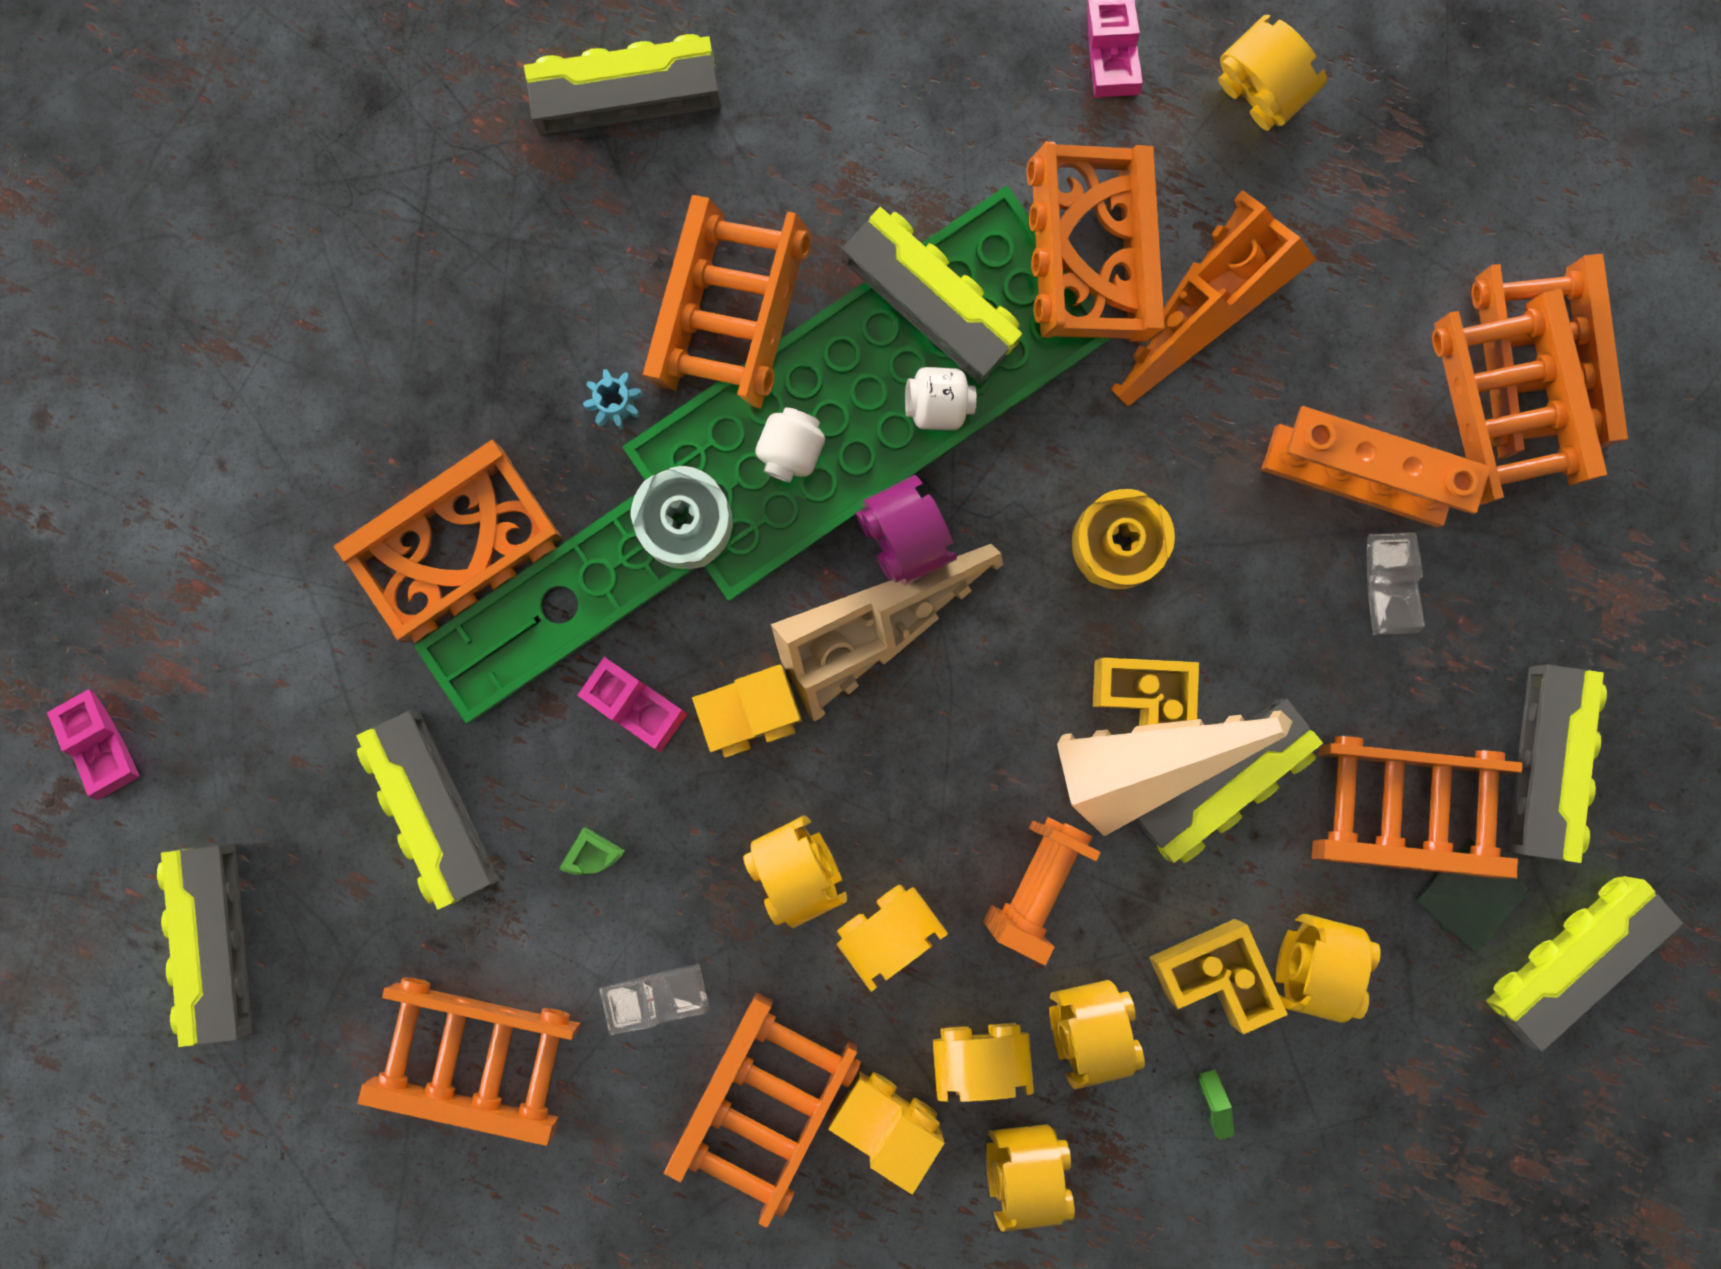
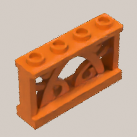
(1136, 195)
(384, 540)

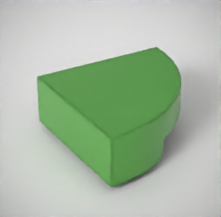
(591, 854)
(1221, 1110)

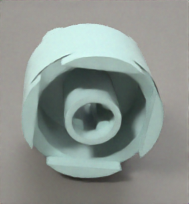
(672, 493)

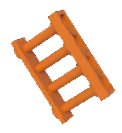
(694, 272)
(1594, 339)
(1555, 366)
(1375, 467)
(1390, 847)
(1022, 921)
(484, 1109)
(716, 1111)

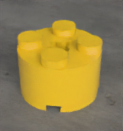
(1271, 72)
(1137, 518)
(795, 873)
(890, 936)
(1326, 969)
(1095, 1033)
(983, 1064)
(1028, 1177)

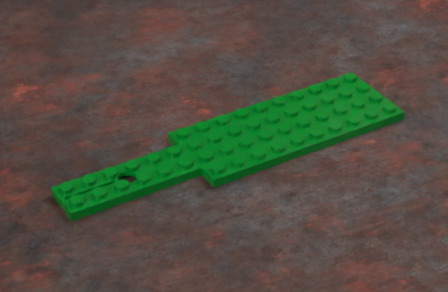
(837, 367)

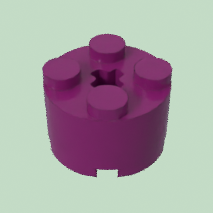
(907, 531)

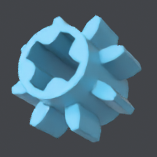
(612, 387)

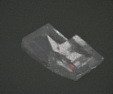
(1393, 581)
(654, 999)

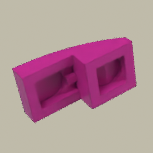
(1113, 48)
(632, 704)
(95, 744)

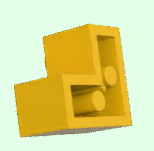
(1155, 687)
(747, 710)
(1226, 964)
(893, 1132)

